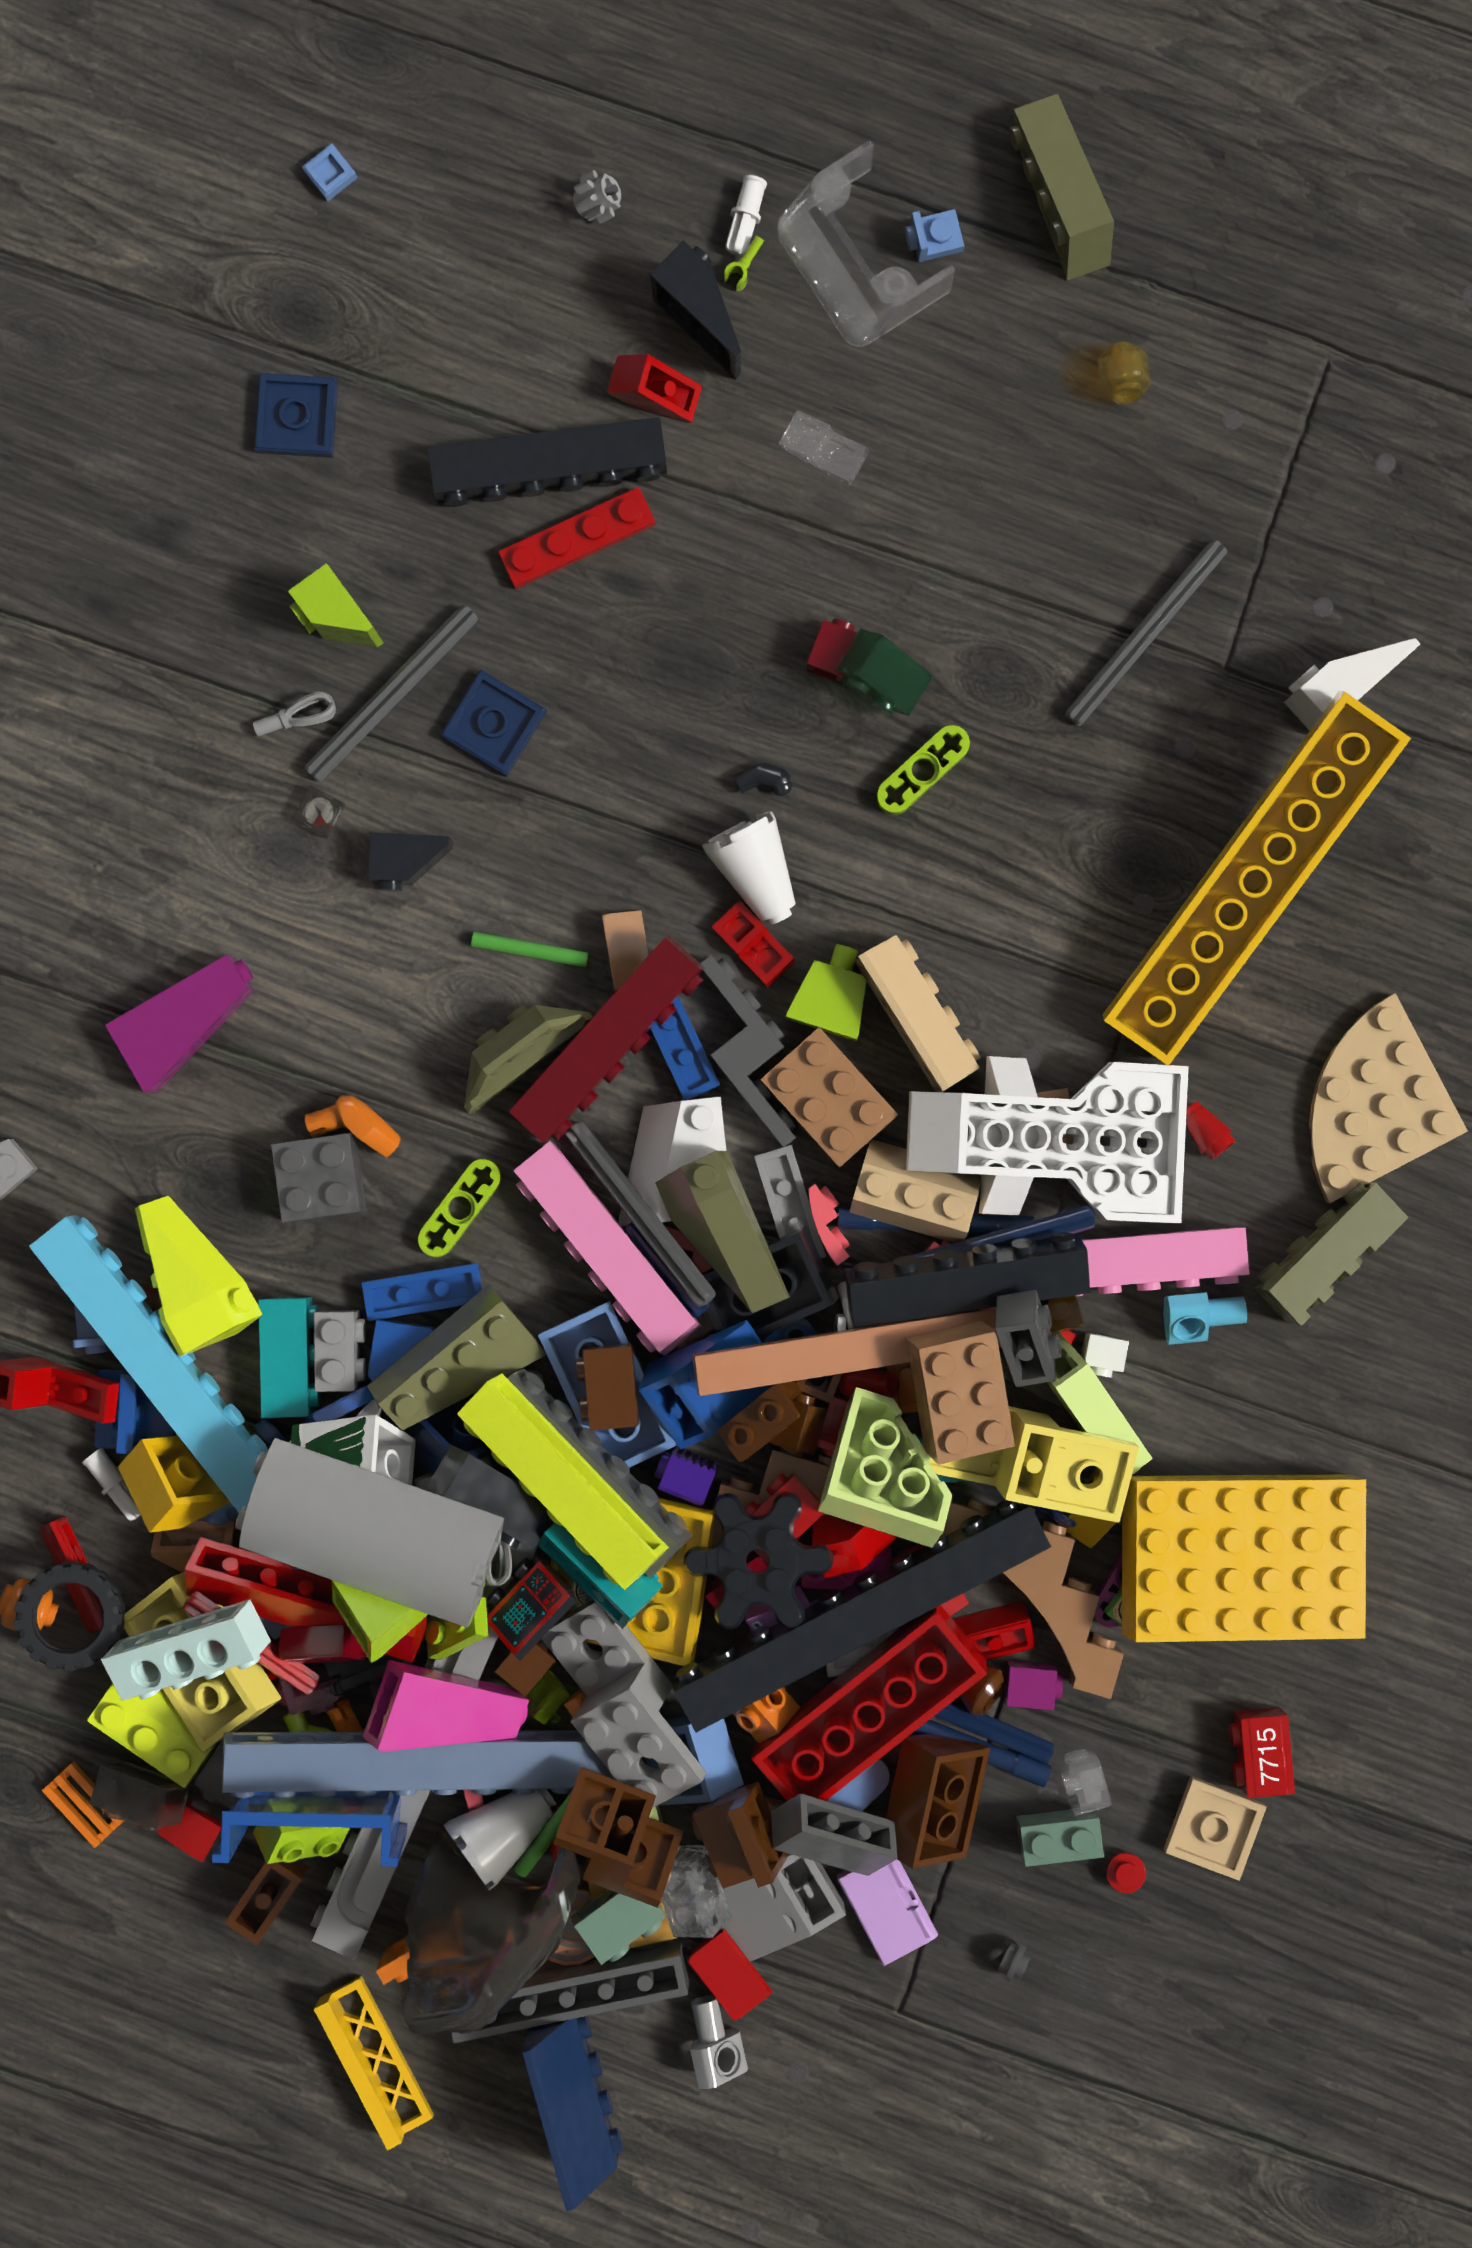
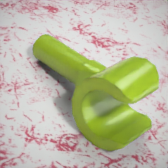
(742, 265)

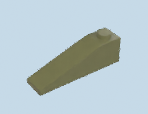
(719, 1222)

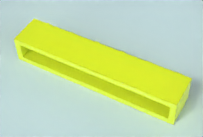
(562, 1481)

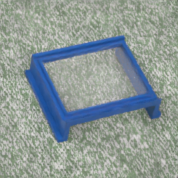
(308, 1810)

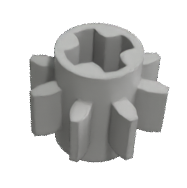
(597, 196)

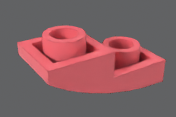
(823, 1212)

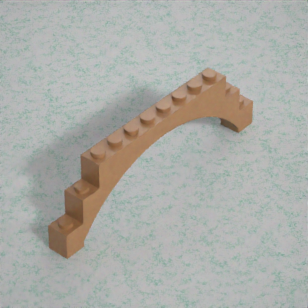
(1064, 1605)

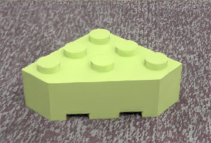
(884, 1474)

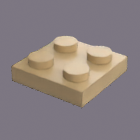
(1214, 1828)

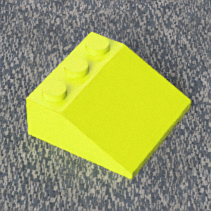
(152, 1732)

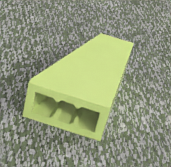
(1090, 1402)

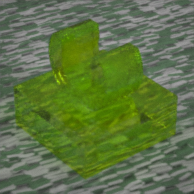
(547, 1698)

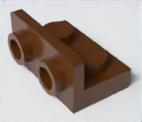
(761, 1420)

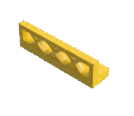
(360, 2068)

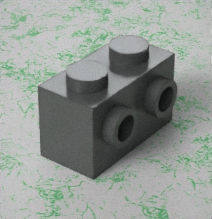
(1026, 1338)

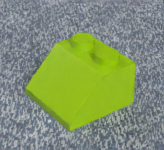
(329, 609)

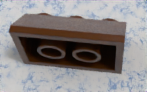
(935, 1798)

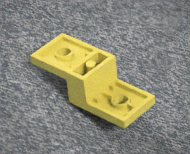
(1047, 1467)

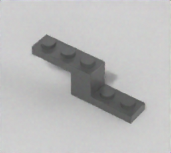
(749, 1050)

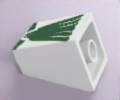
(362, 1442)

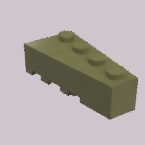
(1329, 1252)

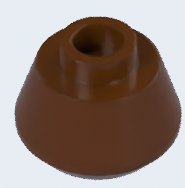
(985, 1692)

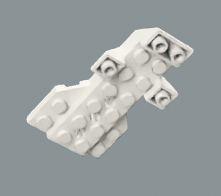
(1018, 1136)

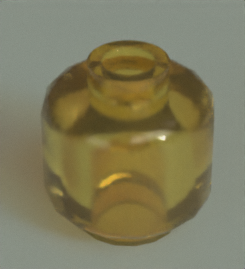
(1124, 373)

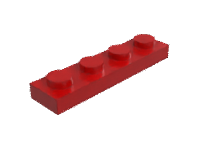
(577, 538)

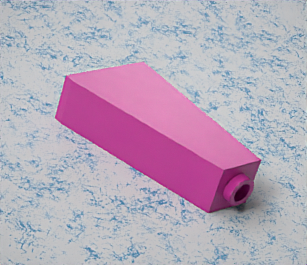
(440, 1709)

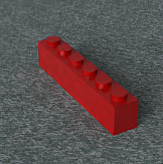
(275, 1589)

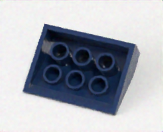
(572, 2106)

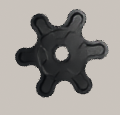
(786, 1554)

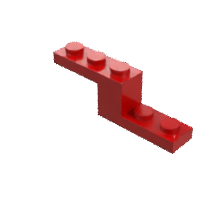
(42, 1382)

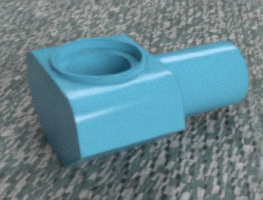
(1191, 1315)

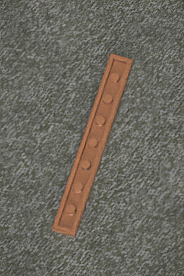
(819, 1354)

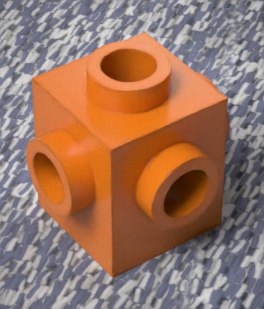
(768, 1715)

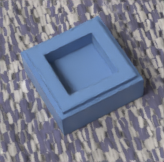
(329, 172)

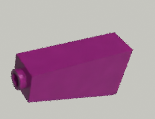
(178, 1021)

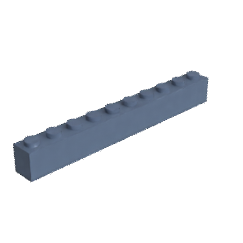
(348, 1762)

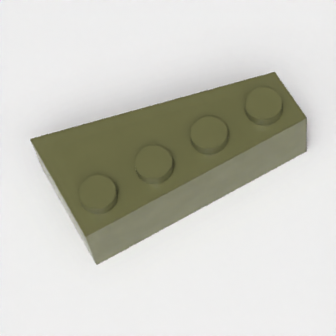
(1063, 186)
(456, 1360)

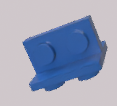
(134, 1418)

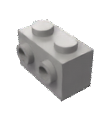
(338, 1350)

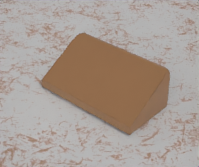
(625, 944)

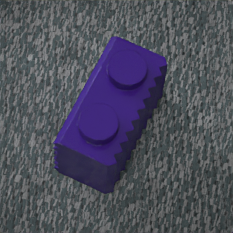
(685, 1475)

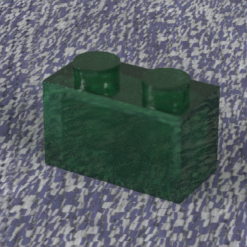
(884, 673)

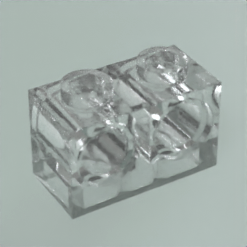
(693, 1897)

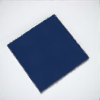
(296, 415)
(493, 723)

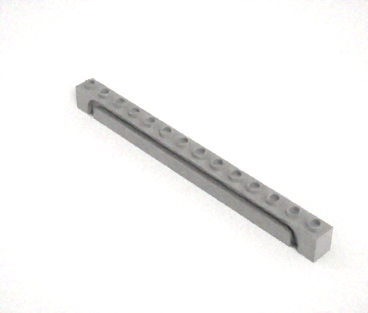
(363, 1882)

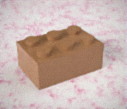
(828, 1097)
(960, 1392)

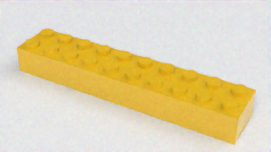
(1255, 876)

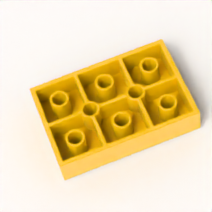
(1244, 1558)

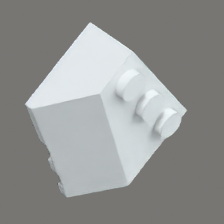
(669, 1139)

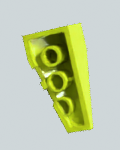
(196, 1285)

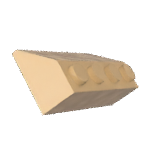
(917, 1013)

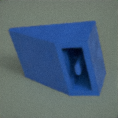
(672, 1390)

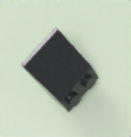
(690, 295)

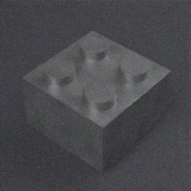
(318, 1177)

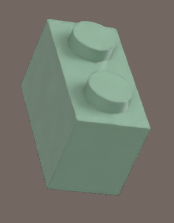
(1059, 1837)
(614, 1922)

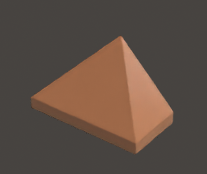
(177, 1545)

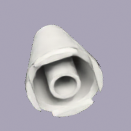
(755, 866)
(500, 1832)

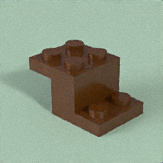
(615, 1832)
(739, 1837)

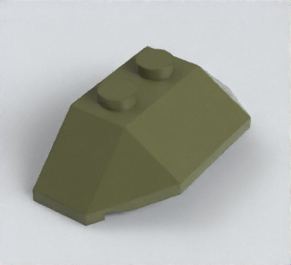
(518, 1049)

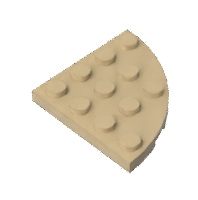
(1377, 1103)

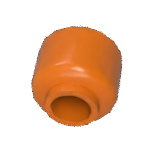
(45, 1612)

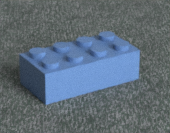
(594, 1329)

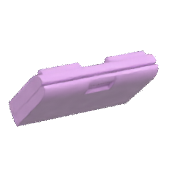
(888, 1910)

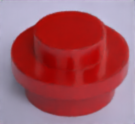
(1125, 1872)

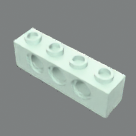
(186, 1651)

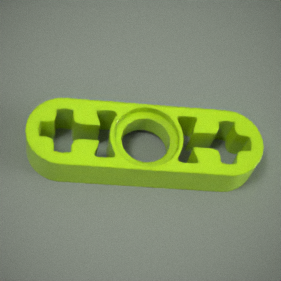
(937, 743)
(435, 1225)

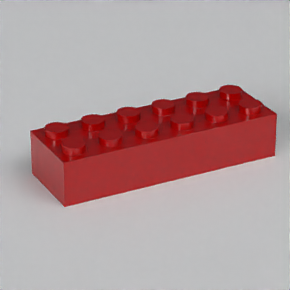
(871, 1707)

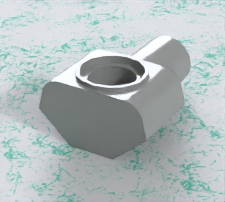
(717, 2052)

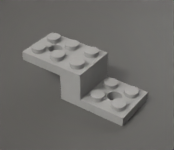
(622, 1703)

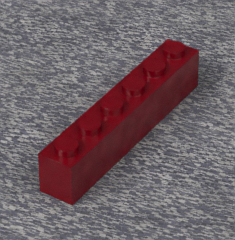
(607, 1039)

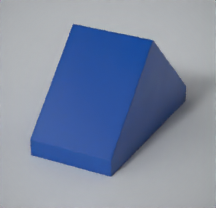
(392, 1341)

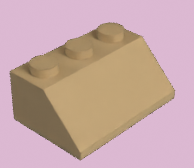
(914, 1200)

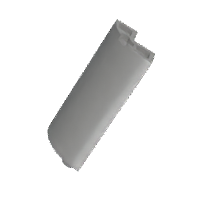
(369, 1531)

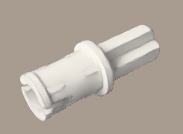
(745, 215)
(112, 1482)

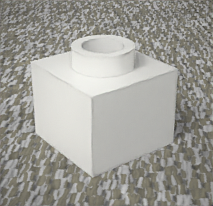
(1104, 1353)

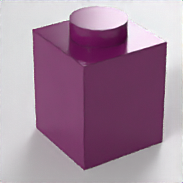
(1032, 1685)

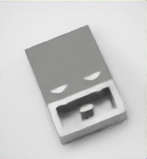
(784, 1911)

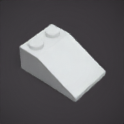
(1349, 674)

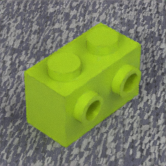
(296, 1843)

